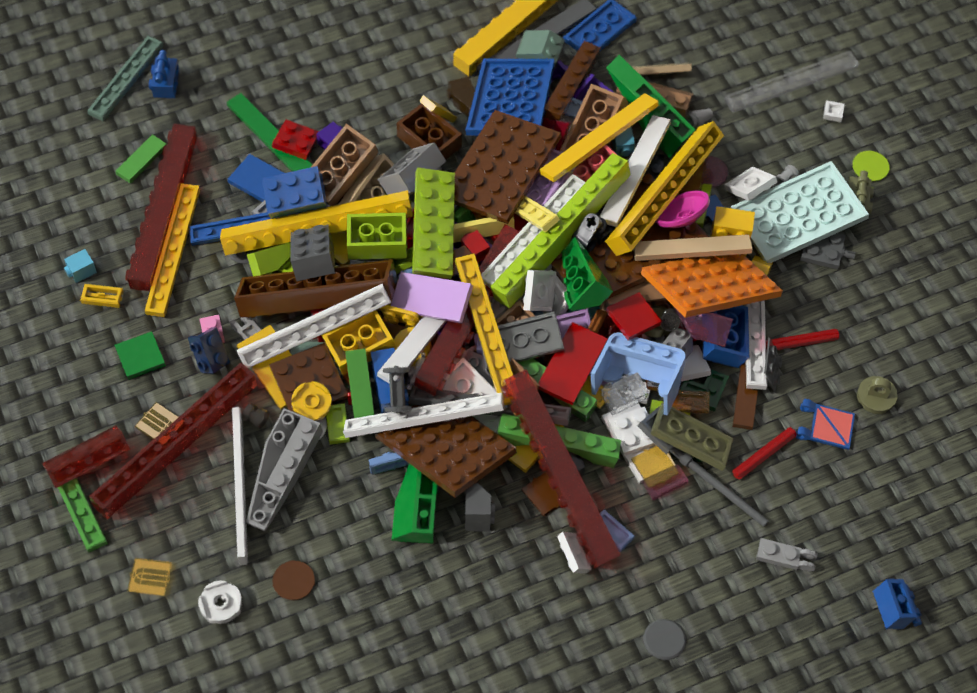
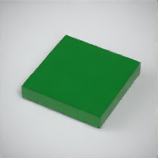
(140, 355)

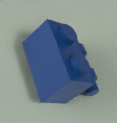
(164, 76)
(896, 604)

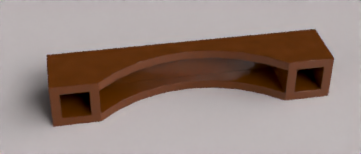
(571, 80)

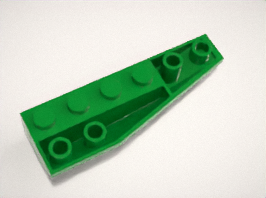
(633, 86)
(415, 508)

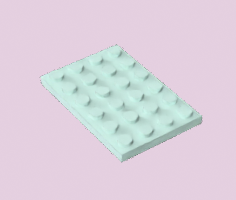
(802, 212)

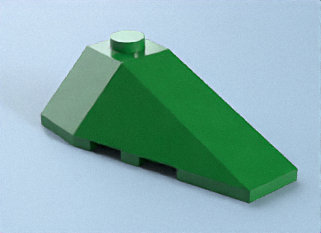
(584, 279)

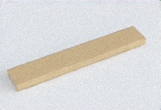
(692, 247)

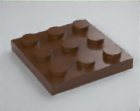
(308, 366)

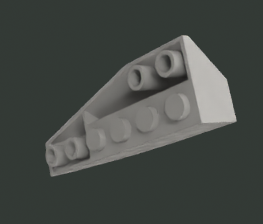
(281, 465)

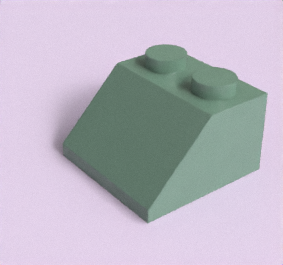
(540, 45)

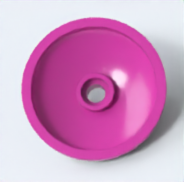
(684, 209)

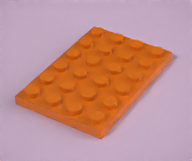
(711, 283)

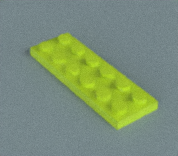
(433, 223)

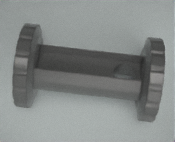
(397, 390)

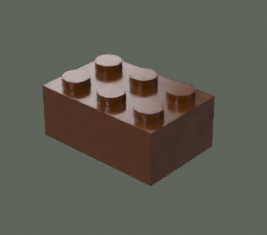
(425, 127)

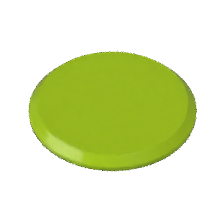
(873, 163)

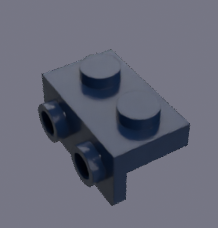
(209, 351)

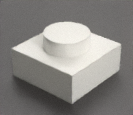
(833, 111)

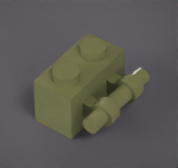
(862, 189)

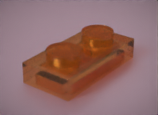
(692, 401)

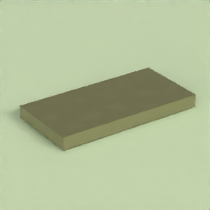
(692, 437)

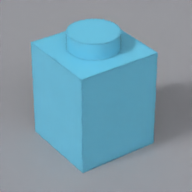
(624, 143)
(79, 266)

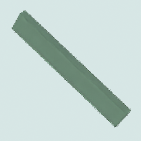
(125, 78)

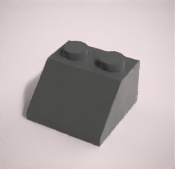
(479, 509)

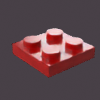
(295, 139)

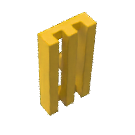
(101, 299)

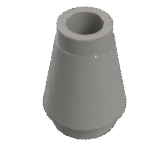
(699, 117)

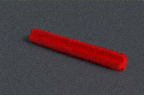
(805, 339)
(764, 453)

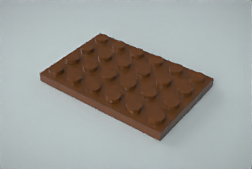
(502, 165)
(450, 451)

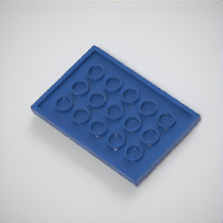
(513, 88)

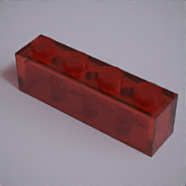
(86, 456)

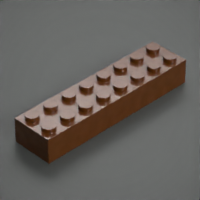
(283, 294)

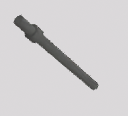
(687, 460)

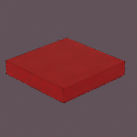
(633, 316)

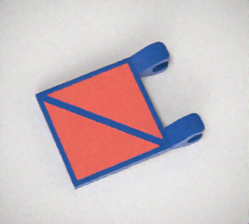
(828, 425)

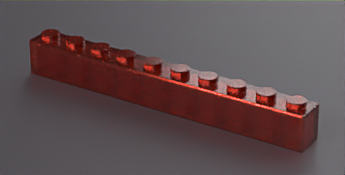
(162, 200)
(455, 335)
(173, 441)
(560, 468)

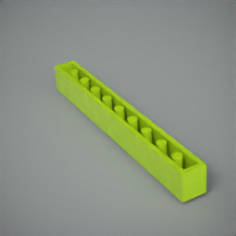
(549, 244)

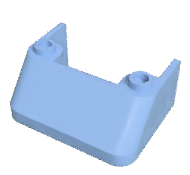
(648, 358)

